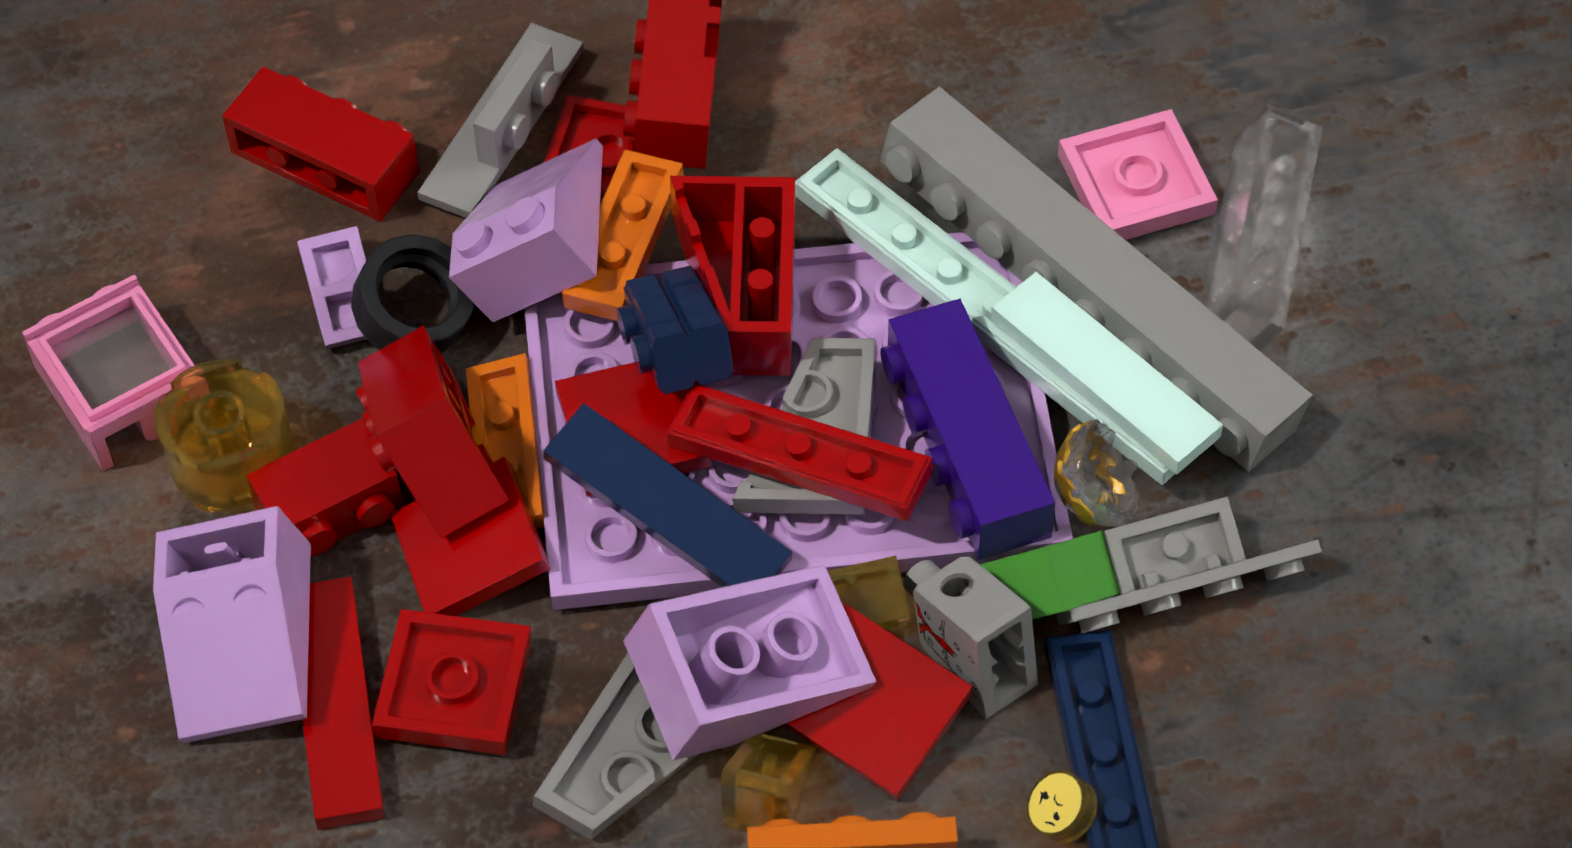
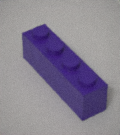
(968, 430)

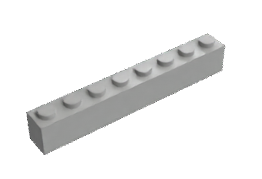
(1041, 228)

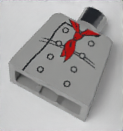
(975, 630)

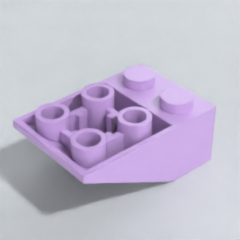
(234, 622)

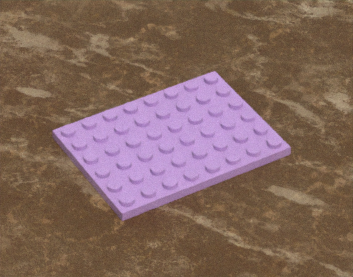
(837, 294)

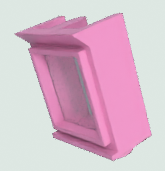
(107, 363)

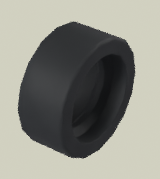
(416, 253)

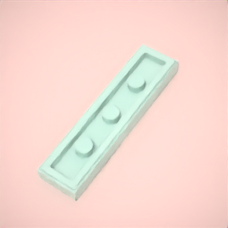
(1106, 372)

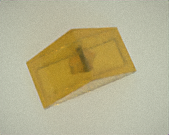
(764, 781)

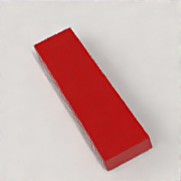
(800, 451)
(339, 713)

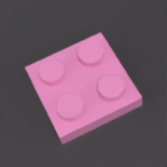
(1138, 175)

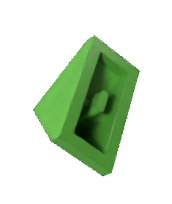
(1059, 574)

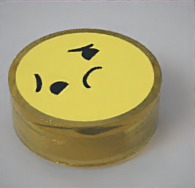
(1061, 806)

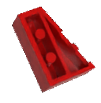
(674, 80)
(744, 250)
(425, 432)

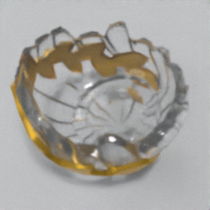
(1094, 477)

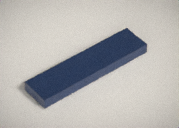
(663, 501)
(1101, 738)

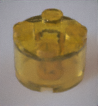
(219, 429)

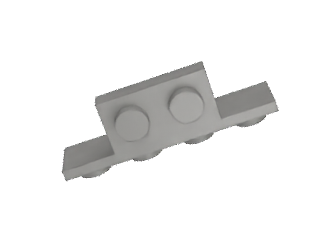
(501, 120)
(1179, 553)

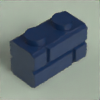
(675, 330)

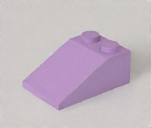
(531, 234)
(745, 659)

